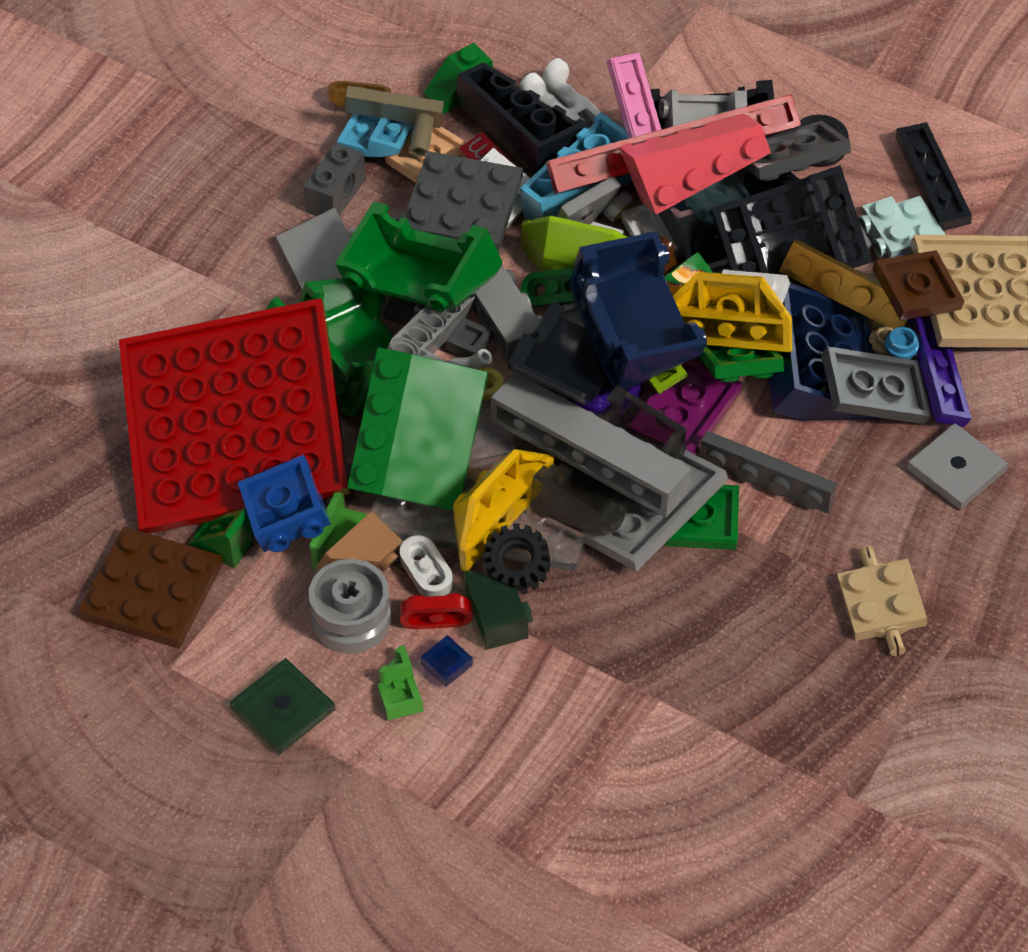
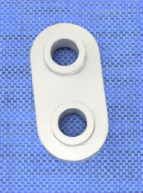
(427, 570)

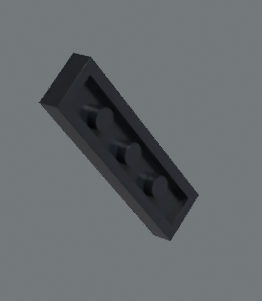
(933, 176)

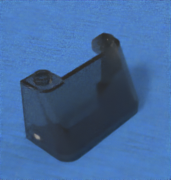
(582, 500)

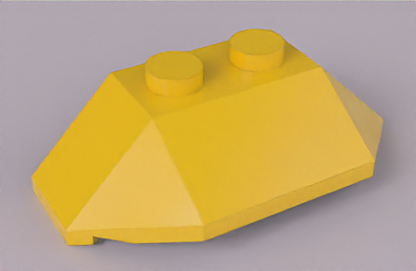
(736, 311)
(494, 501)

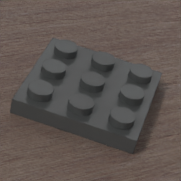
(462, 193)

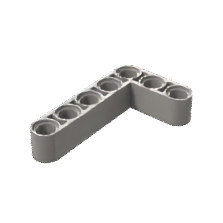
(429, 330)

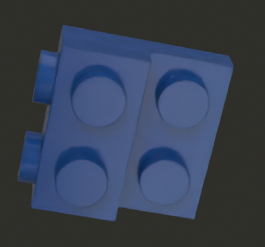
(284, 504)

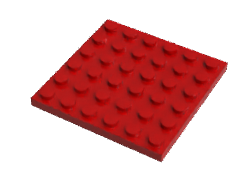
(226, 405)

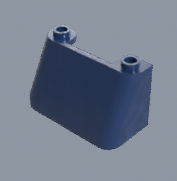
(632, 310)

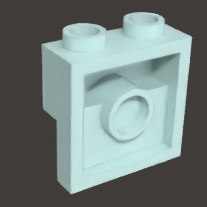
(894, 224)

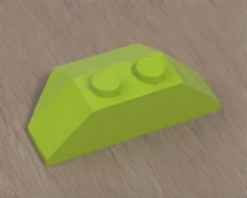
(555, 241)

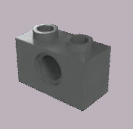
(335, 180)

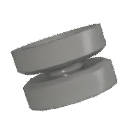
(350, 606)

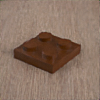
(918, 285)

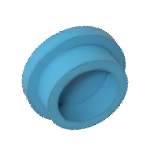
(901, 343)

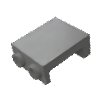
(684, 108)

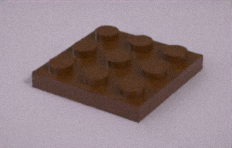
(150, 587)

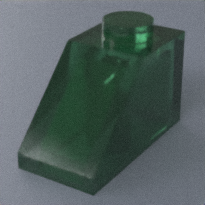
(497, 610)

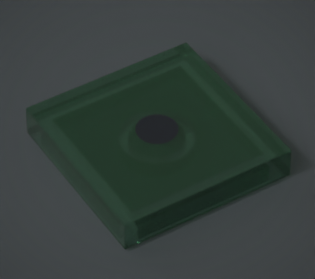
(282, 706)

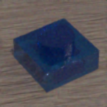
(446, 660)

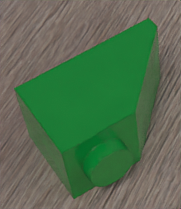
(444, 83)

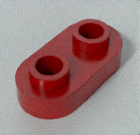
(435, 611)

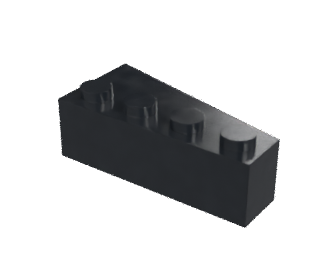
(515, 116)

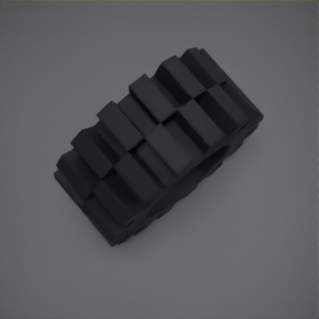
(512, 539)

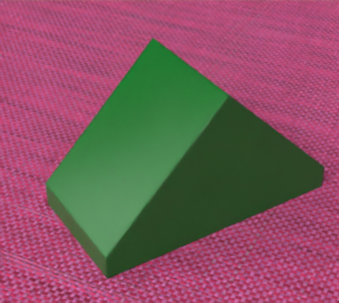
(226, 536)

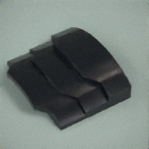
(812, 210)

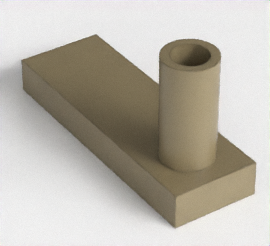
(420, 111)

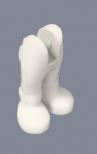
(555, 91)

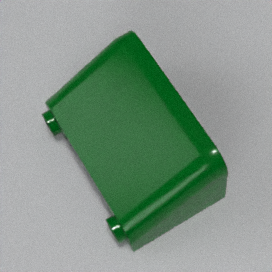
(417, 264)
(353, 337)

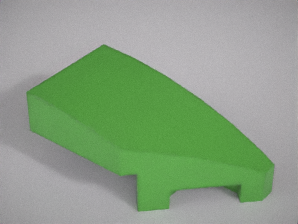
(398, 687)

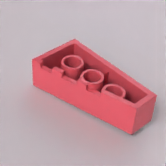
(692, 160)

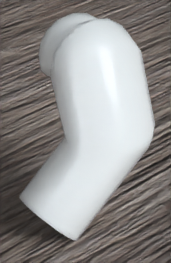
(478, 360)

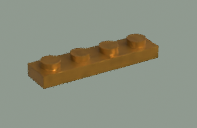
(840, 283)

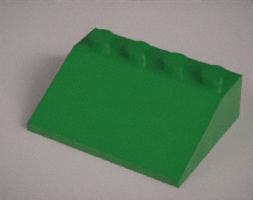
(417, 429)

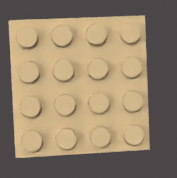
(993, 283)

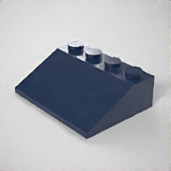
(816, 324)

